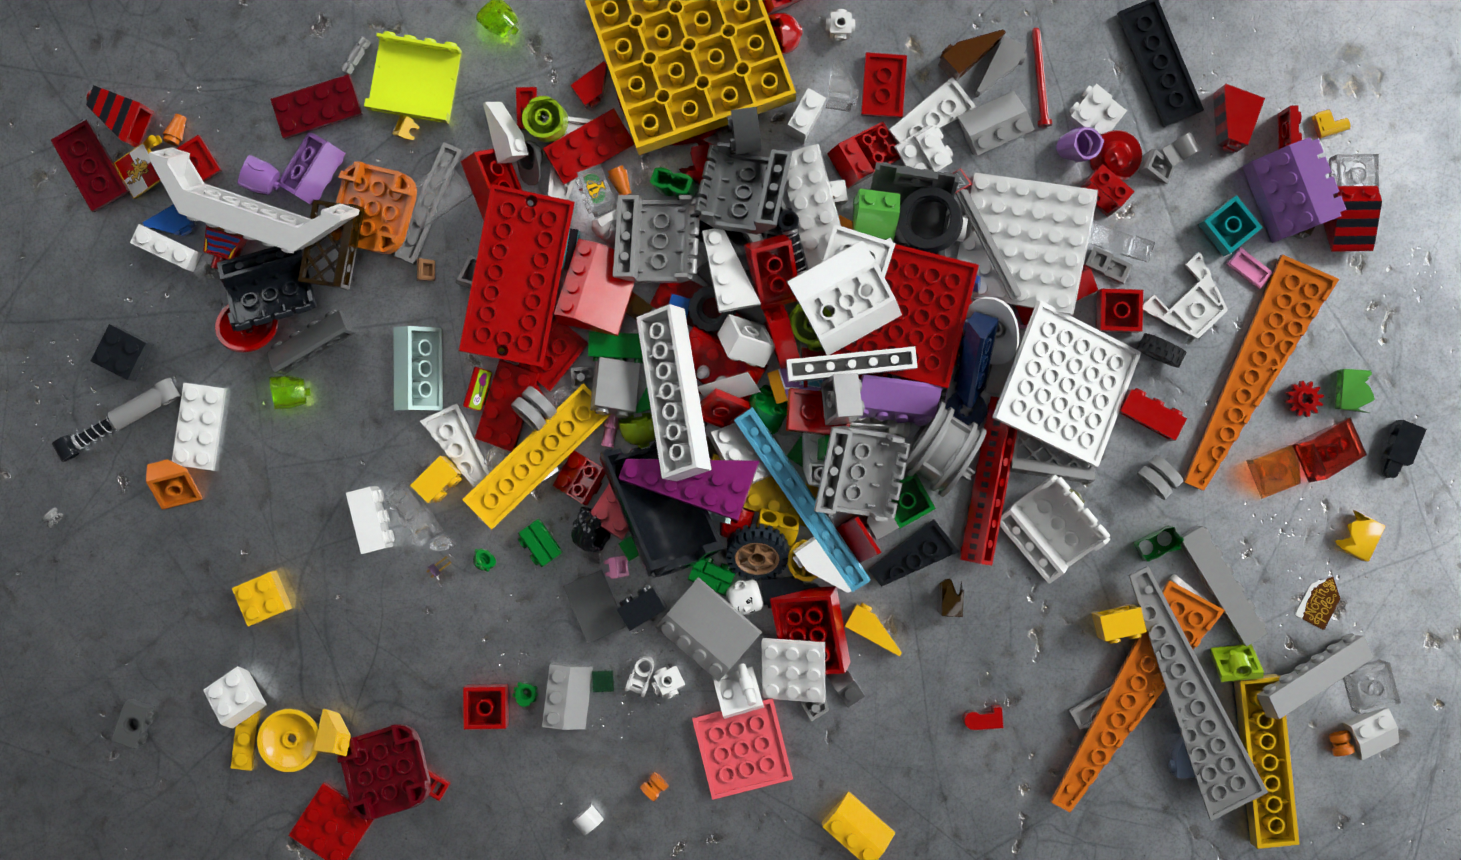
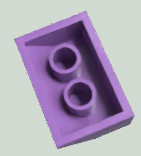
(311, 168)

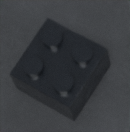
(122, 352)
(642, 607)

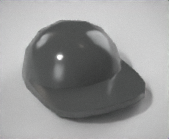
(529, 166)

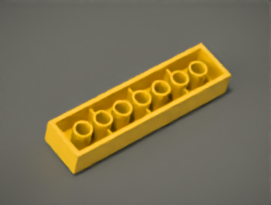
(1266, 740)

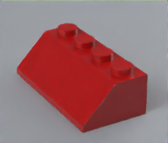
(482, 171)

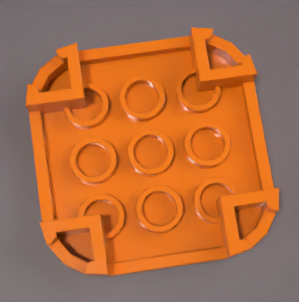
(387, 205)

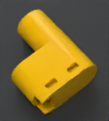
(1326, 126)

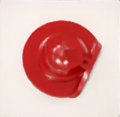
(1119, 153)

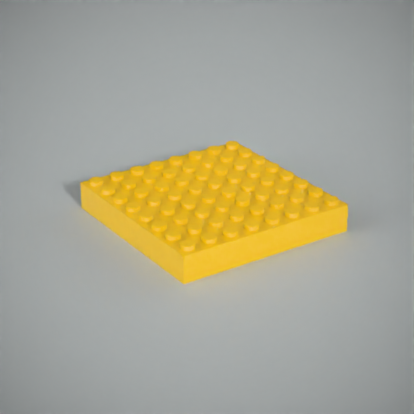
(689, 64)

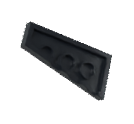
(918, 551)

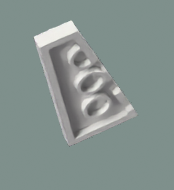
(456, 439)

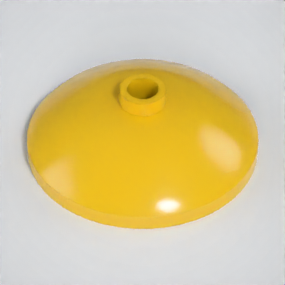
(276, 746)

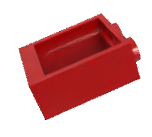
(1111, 190)
(781, 334)

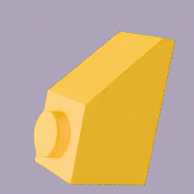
(332, 734)

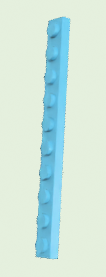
(802, 499)

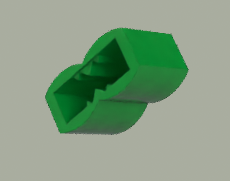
(672, 184)

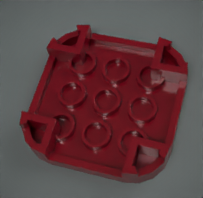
(385, 772)

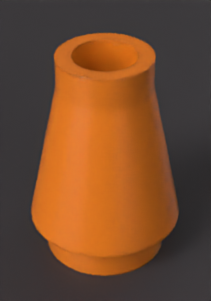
(175, 130)
(619, 179)

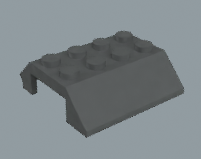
(742, 189)

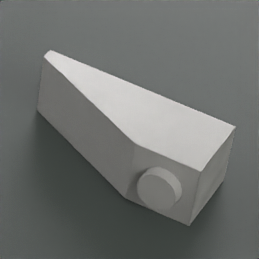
(1004, 61)

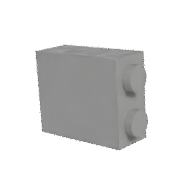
(615, 387)

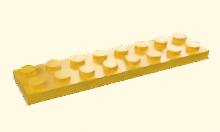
(534, 458)

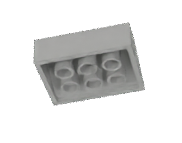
(708, 629)

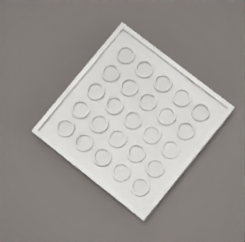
(1040, 235)
(1067, 384)

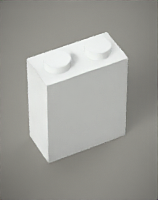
(805, 115)

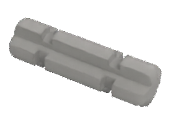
(355, 55)

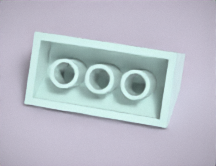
(418, 368)

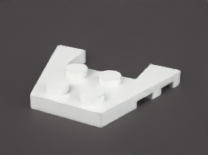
(1197, 308)

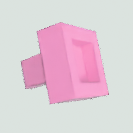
(618, 567)

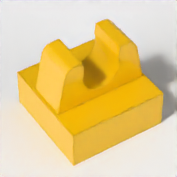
(403, 126)

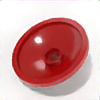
(242, 340)

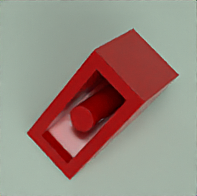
(591, 86)

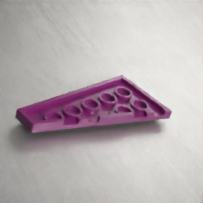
(717, 491)

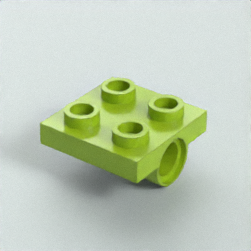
(1236, 663)

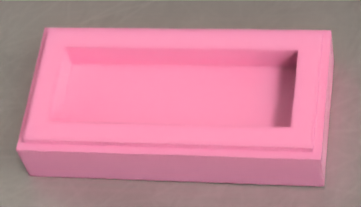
(1249, 268)

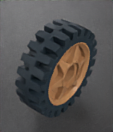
(757, 552)

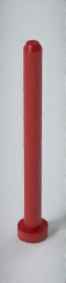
(1043, 108)

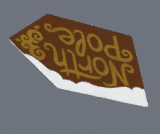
(1319, 603)

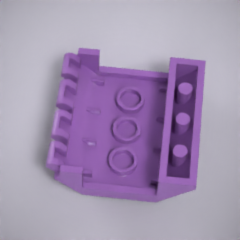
(1294, 189)

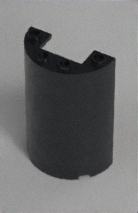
(663, 529)

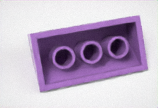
(899, 399)

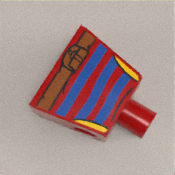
(222, 244)

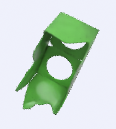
(1352, 390)

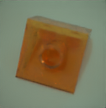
(1275, 470)

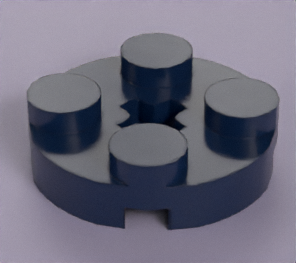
(977, 413)

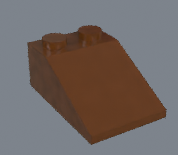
(965, 54)

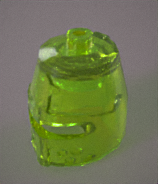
(498, 18)
(288, 391)

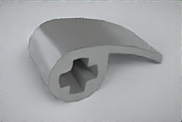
(1180, 149)

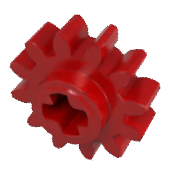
(1312, 398)

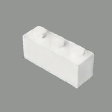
(166, 248)

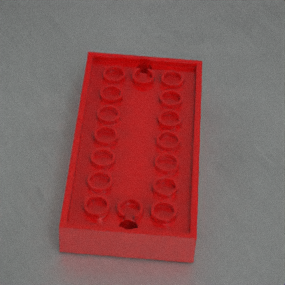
(516, 275)

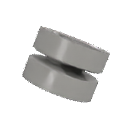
(534, 408)
(1160, 477)

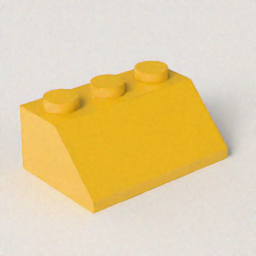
(858, 828)

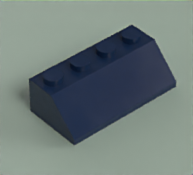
(975, 357)

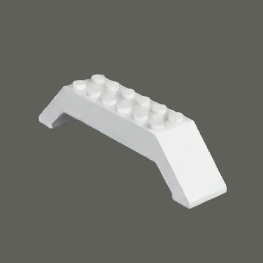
(239, 213)

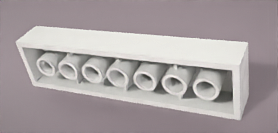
(673, 393)

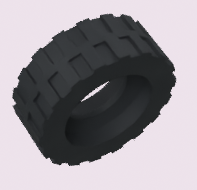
(698, 315)
(1161, 350)

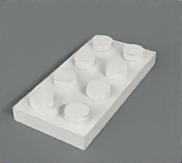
(199, 426)

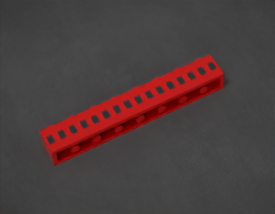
(989, 490)

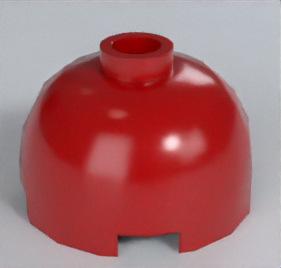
(787, 31)

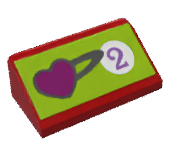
(477, 389)

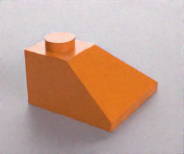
(171, 484)

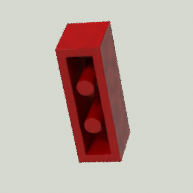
(1152, 414)

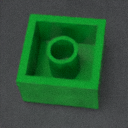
(912, 502)

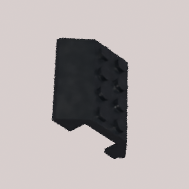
(265, 287)

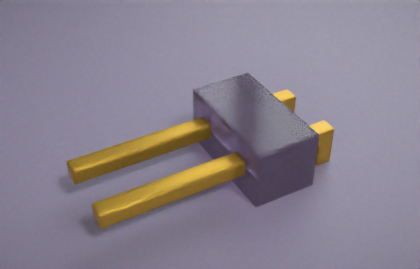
(435, 571)

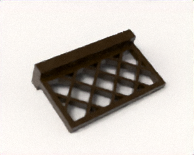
(346, 251)

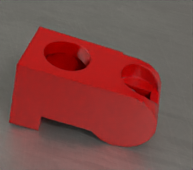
(984, 720)

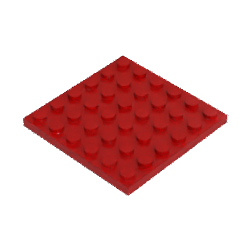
(933, 305)

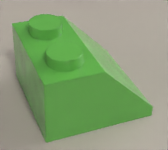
(876, 213)

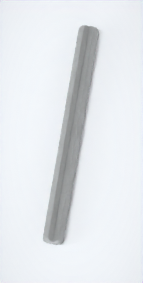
(988, 244)

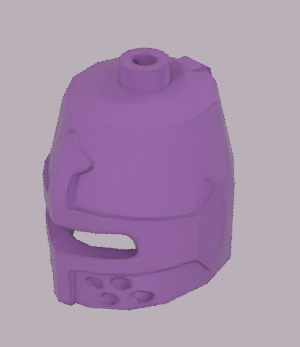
(1077, 144)
(258, 176)

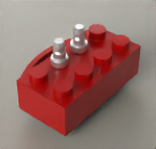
(713, 363)

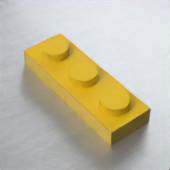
(245, 743)

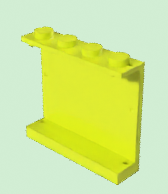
(414, 77)

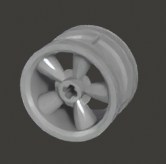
(943, 449)

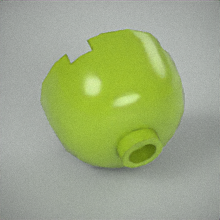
(638, 430)

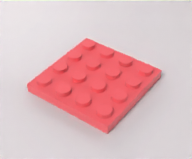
(742, 750)

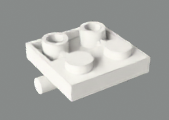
(738, 692)

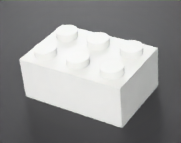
(370, 519)

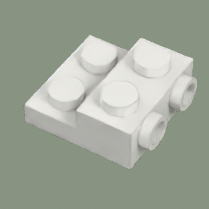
(1096, 110)
(925, 150)

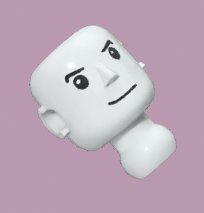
(745, 596)

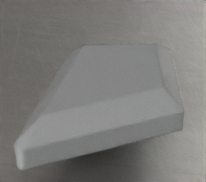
(582, 375)
(815, 709)

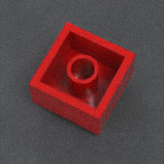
(1119, 310)
(485, 706)

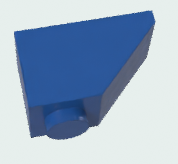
(170, 222)

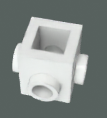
(837, 31)
(673, 677)

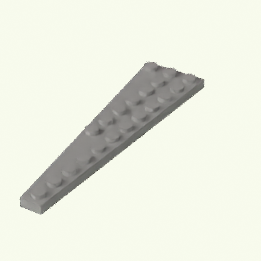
(1213, 746)

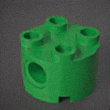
(767, 409)

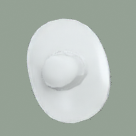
(1007, 332)

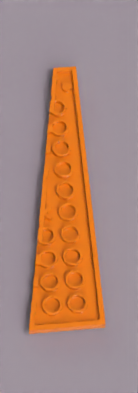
(1279, 323)
(1131, 696)

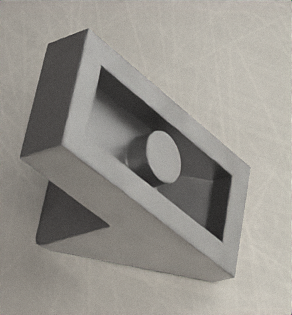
(846, 687)

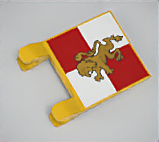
(137, 168)

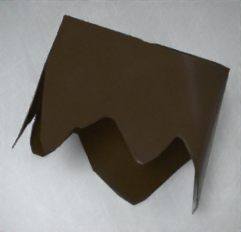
(948, 601)

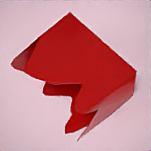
(698, 156)

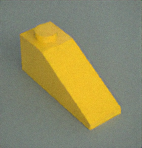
(868, 625)

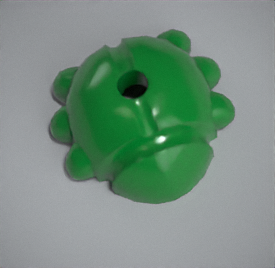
(483, 560)
(522, 698)

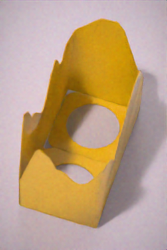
(784, 522)
(1364, 537)

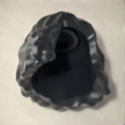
(588, 533)

